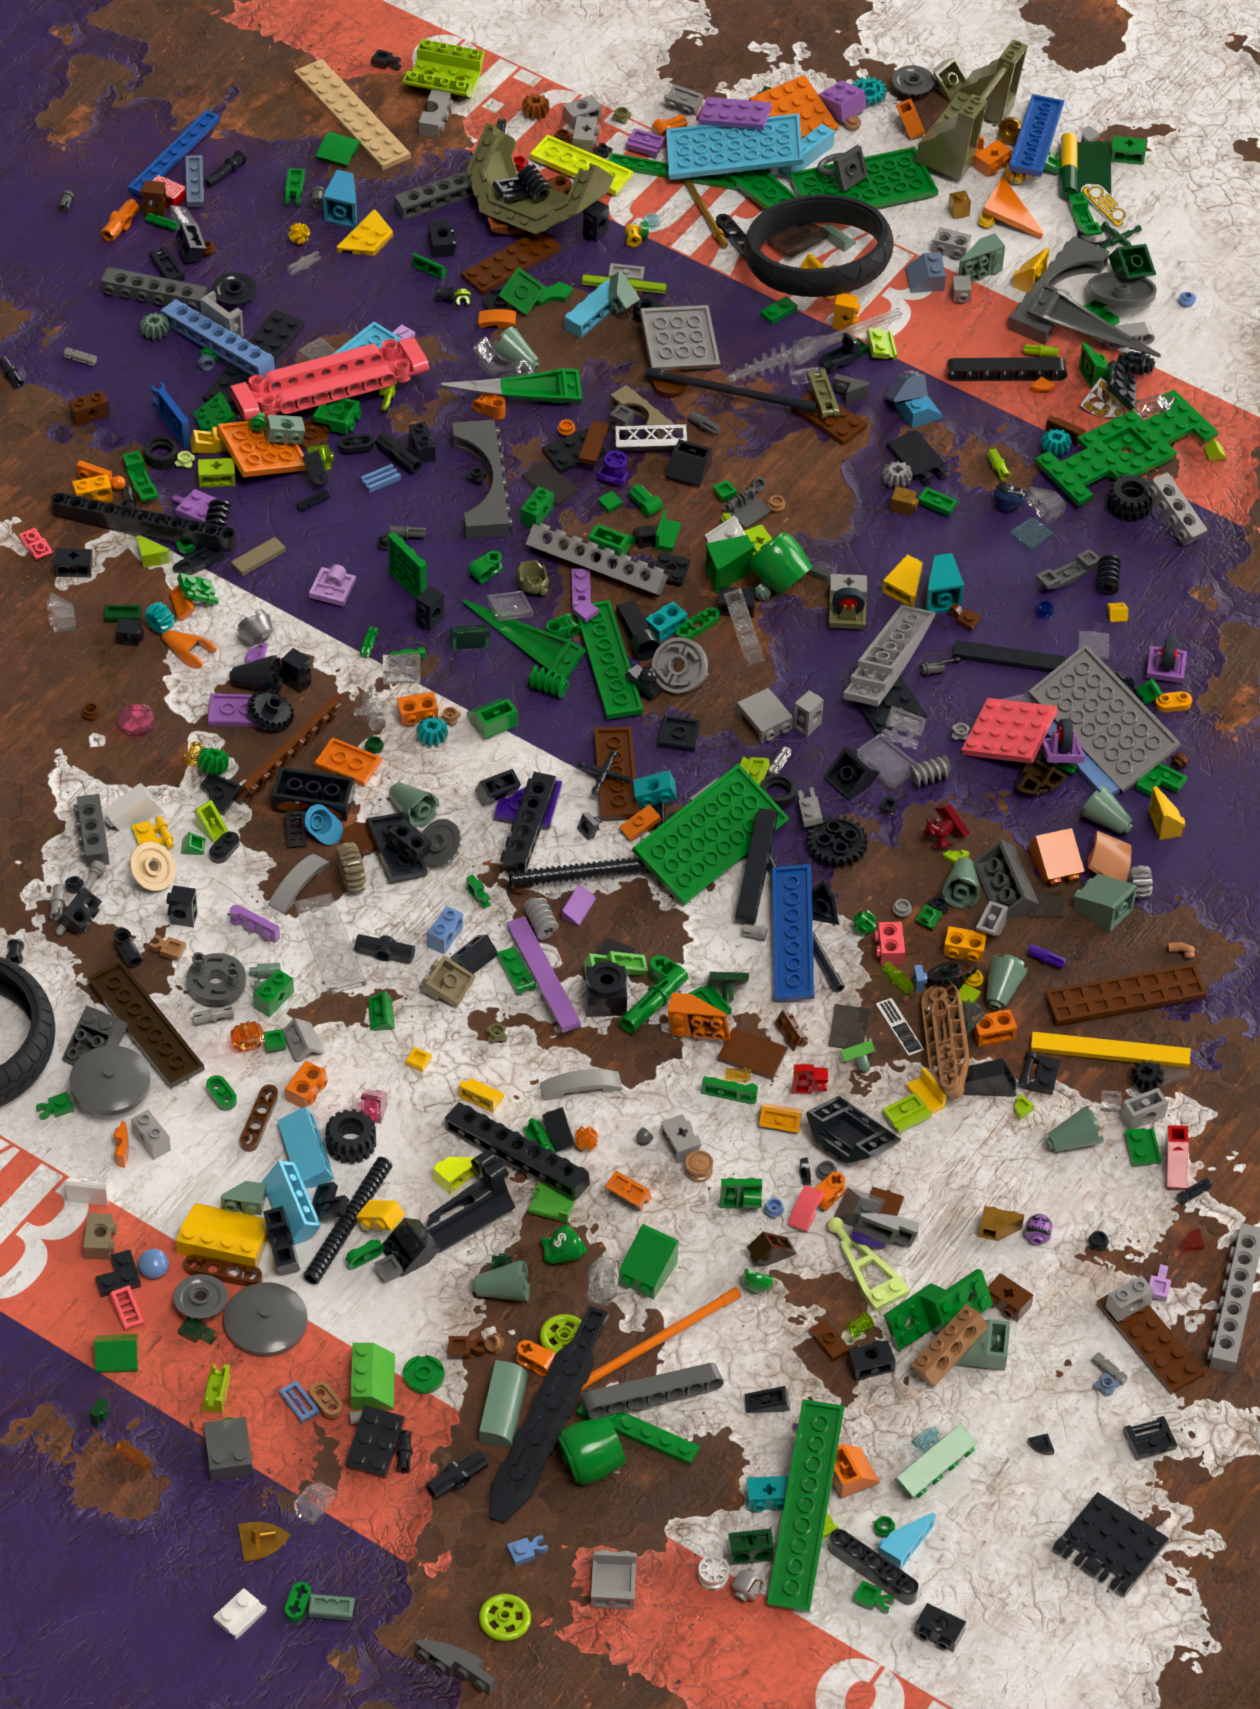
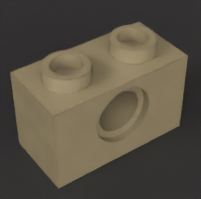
(95, 1246)

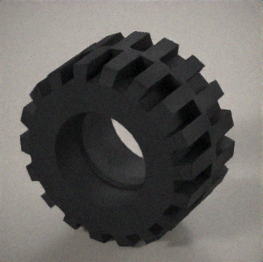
(1129, 498)
(350, 1123)

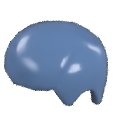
(153, 1264)

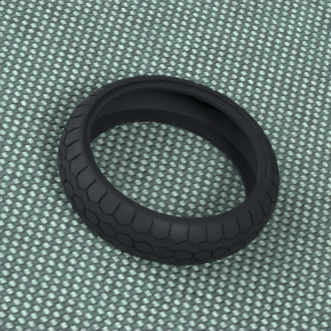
(32, 1057)

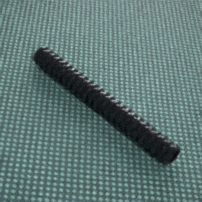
(576, 872)
(346, 1223)

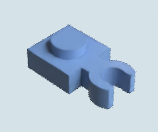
(524, 1551)

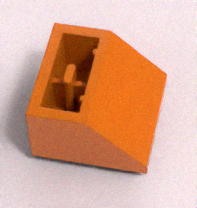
(852, 1471)

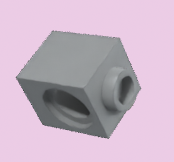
(961, 289)

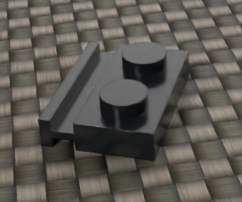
(511, 189)

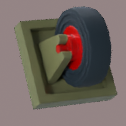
(847, 609)

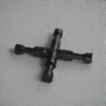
(604, 772)

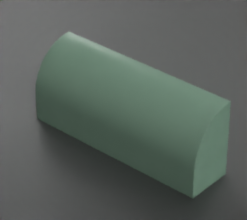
(503, 1404)

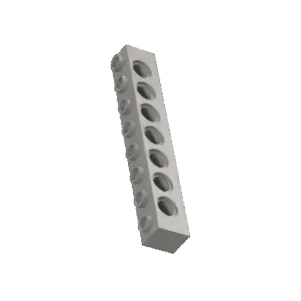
(537, 539)
(1222, 1358)

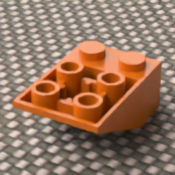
(696, 1018)

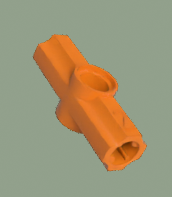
(120, 220)

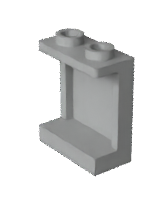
(231, 321)
(765, 714)
(613, 1580)

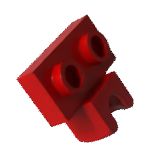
(808, 1077)

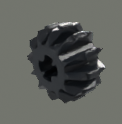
(1152, 1081)

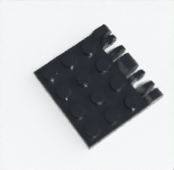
(1111, 1541)

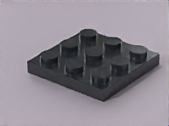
(898, 696)

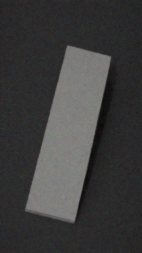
(888, 655)

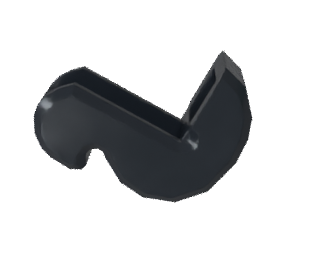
(842, 355)

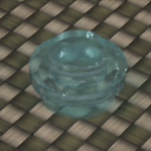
(652, 220)

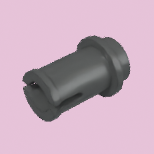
(66, 198)
(932, 668)

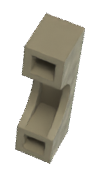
(642, 409)

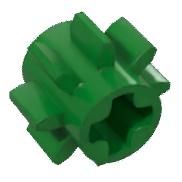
(864, 922)

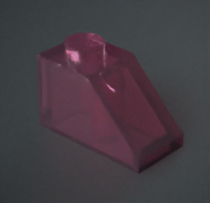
(374, 1104)

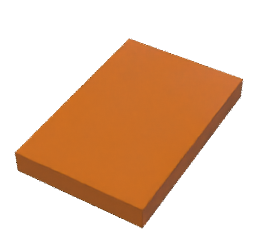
(348, 761)

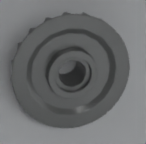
(913, 80)
(444, 844)
(200, 1296)

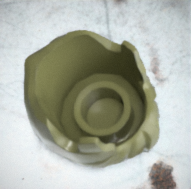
(532, 578)

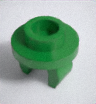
(258, 423)

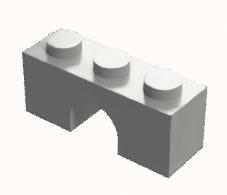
(433, 121)

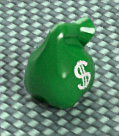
(563, 1246)

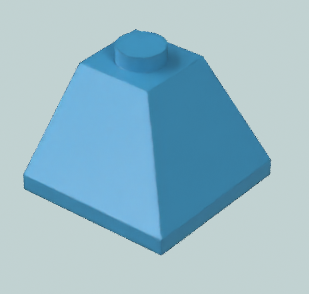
(918, 411)

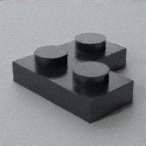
(326, 1204)
(123, 1275)

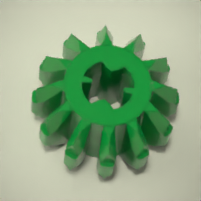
(213, 761)

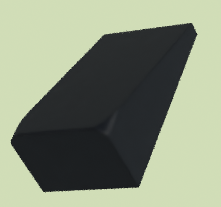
(768, 1400)

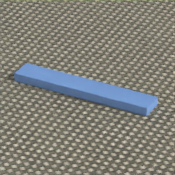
(1090, 770)

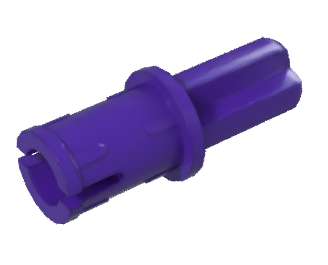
(1046, 956)

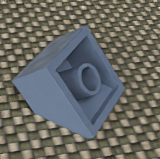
(926, 273)
(907, 387)

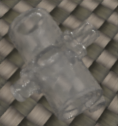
(372, 709)

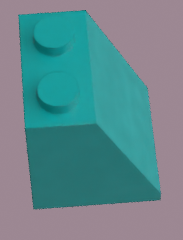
(944, 584)

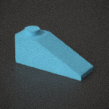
(904, 1541)

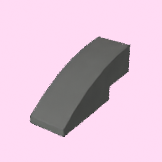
(887, 1228)

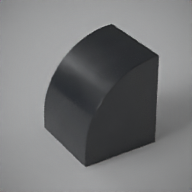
(645, 536)

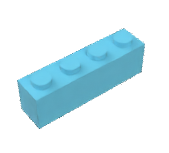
(813, 147)
(589, 311)

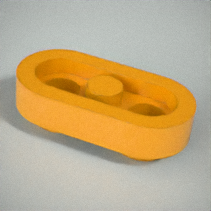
(1173, 702)

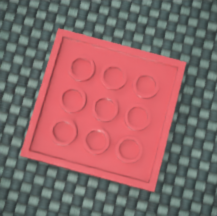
(1009, 730)

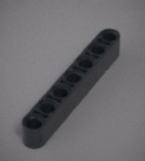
(1006, 369)
(756, 866)

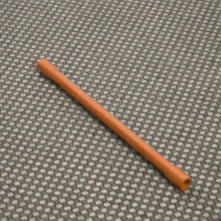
(723, 1300)

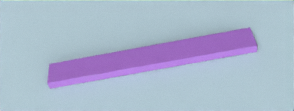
(543, 974)

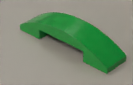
(1082, 215)
(139, 477)

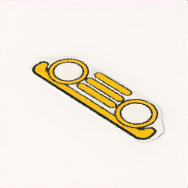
(1105, 204)

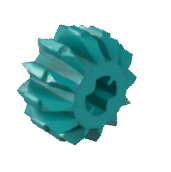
(1056, 442)
(159, 617)
(432, 731)

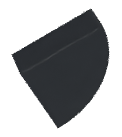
(804, 1170)
(1041, 1444)

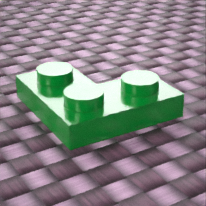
(1160, 776)

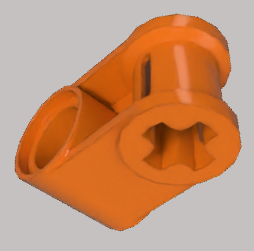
(490, 405)
(832, 1188)
(536, 1359)

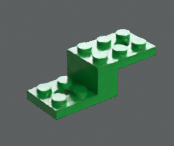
(935, 1307)

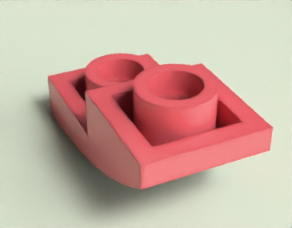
(35, 544)
(805, 1208)

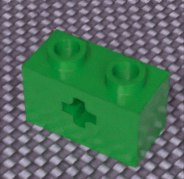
(1128, 150)
(537, 507)
(273, 993)

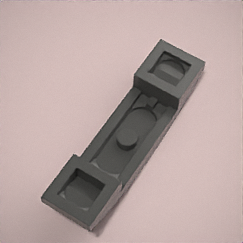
(1061, 577)

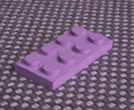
(735, 113)

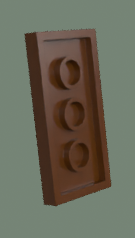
(839, 428)

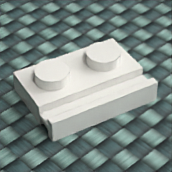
(728, 529)
(239, 1613)

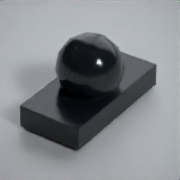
(645, 680)

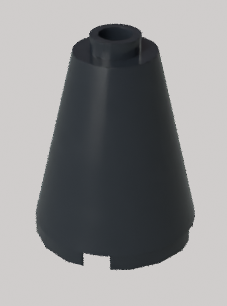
(259, 674)

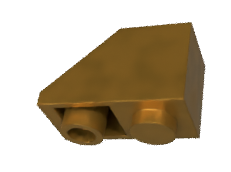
(999, 1223)

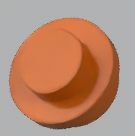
(566, 428)

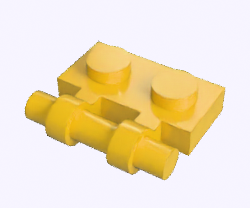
(146, 832)

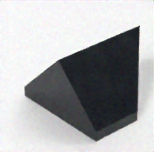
(824, 904)

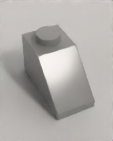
(993, 919)

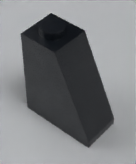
(990, 1079)

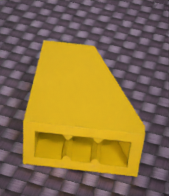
(904, 581)

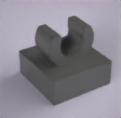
(388, 1267)

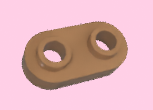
(327, 1401)

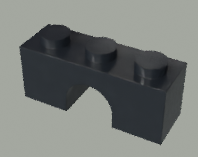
(282, 1240)

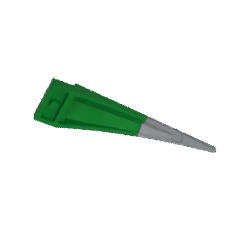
(549, 386)

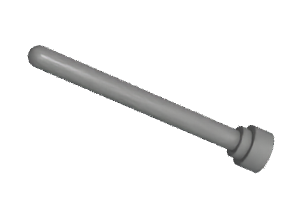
(95, 870)

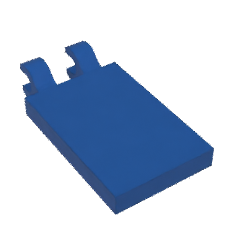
(171, 415)

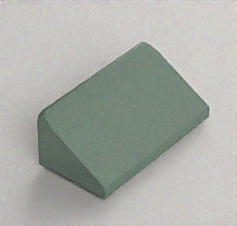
(838, 238)

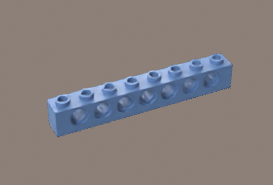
(218, 339)

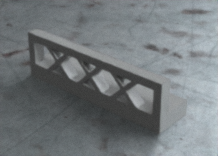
(648, 444)

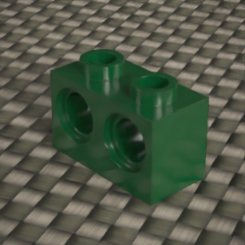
(750, 1546)

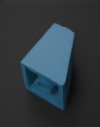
(340, 200)

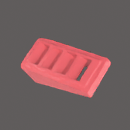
(122, 1293)

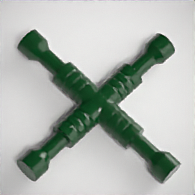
(1118, 237)

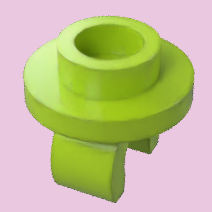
(462, 294)

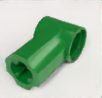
(647, 503)

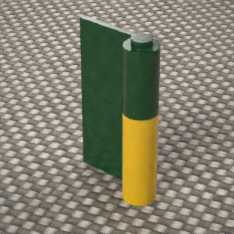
(1084, 164)

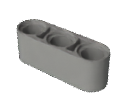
(1140, 331)

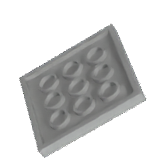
(680, 338)

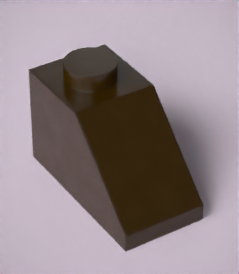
(770, 1248)

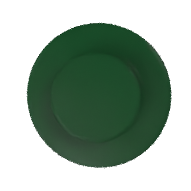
(374, 745)

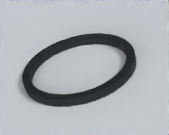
(1101, 242)

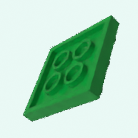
(406, 565)

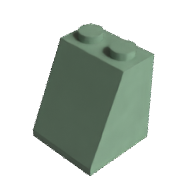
(1105, 901)

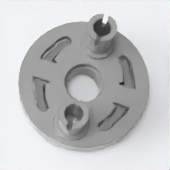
(693, 670)

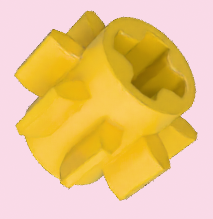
(299, 233)

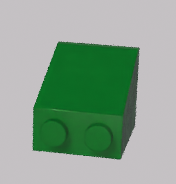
(728, 560)
(649, 1261)

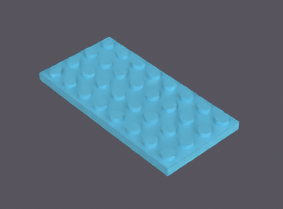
(721, 150)

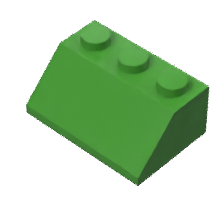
(372, 1377)

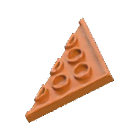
(1007, 207)

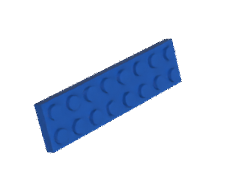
(1036, 135)
(793, 933)

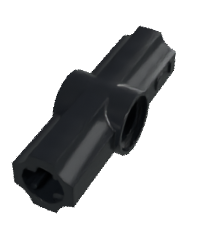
(398, 452)
(384, 948)
(456, 1475)

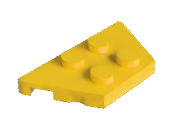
(367, 236)

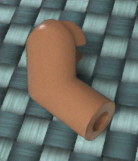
(1181, 947)

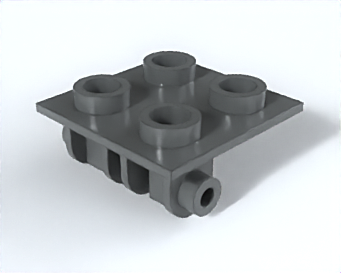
(746, 507)

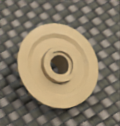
(159, 860)

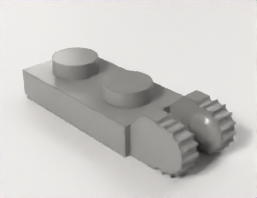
(810, 808)

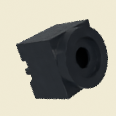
(606, 989)

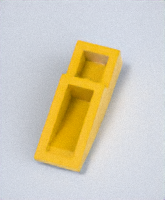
(207, 442)

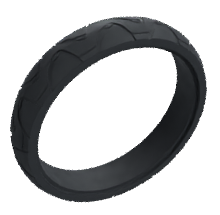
(818, 281)

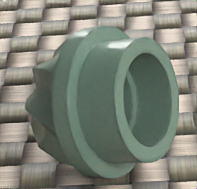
(762, 592)

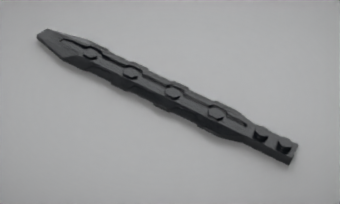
(546, 1418)

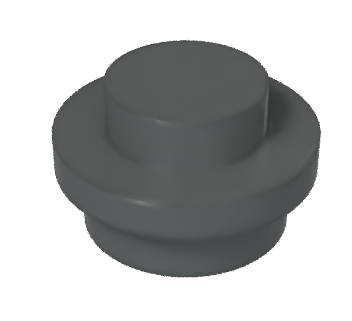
(825, 1168)

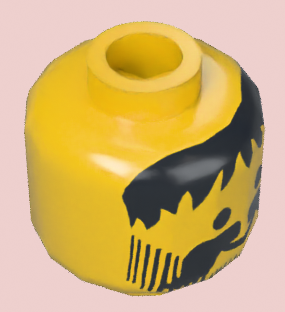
(1012, 177)

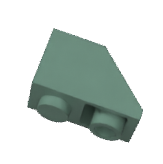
(621, 292)
(246, 1198)

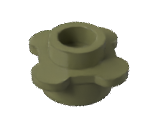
(621, 114)
(496, 1029)

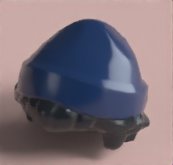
(1008, 497)

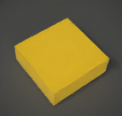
(418, 1059)

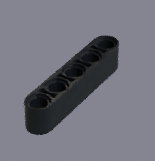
(878, 1575)

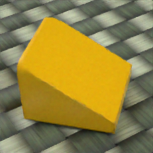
(1117, 612)

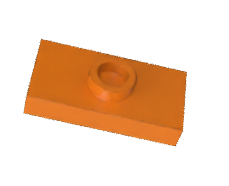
(182, 605)
(640, 823)

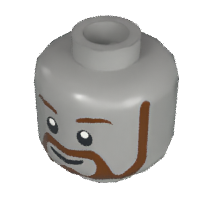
(747, 1585)

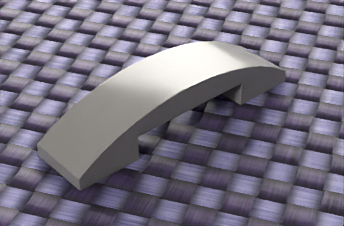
(295, 881)
(580, 1081)

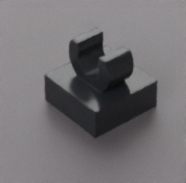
(589, 825)

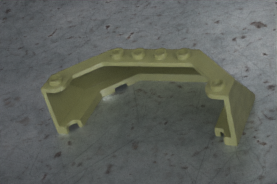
(494, 161)

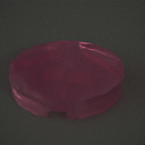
(136, 720)

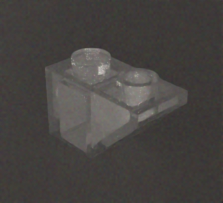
(1046, 503)
(62, 613)
(314, 1501)

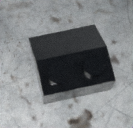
(851, 773)

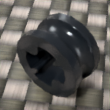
(889, 811)

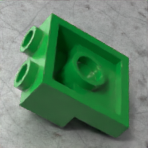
(339, 415)

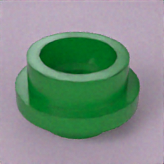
(884, 1521)

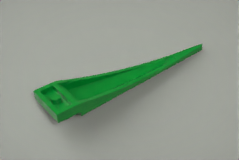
(546, 648)

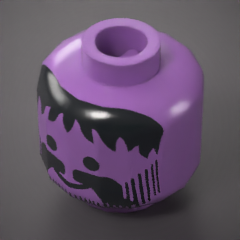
(1038, 1228)

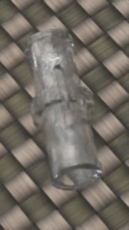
(303, 263)

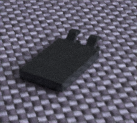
(918, 455)

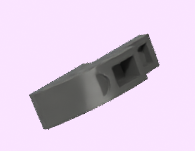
(451, 1659)

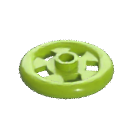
(560, 1321)
(500, 1633)

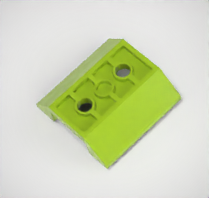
(446, 68)

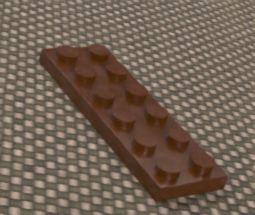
(501, 265)
(616, 796)
(1157, 1347)

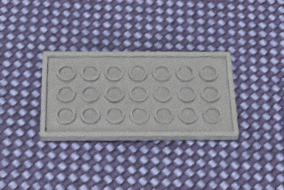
(1107, 717)

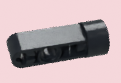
(641, 637)

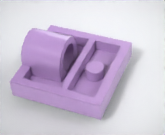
(332, 585)

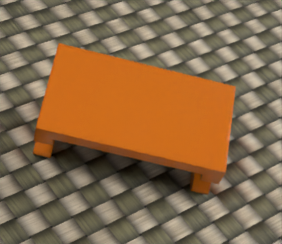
(628, 1189)

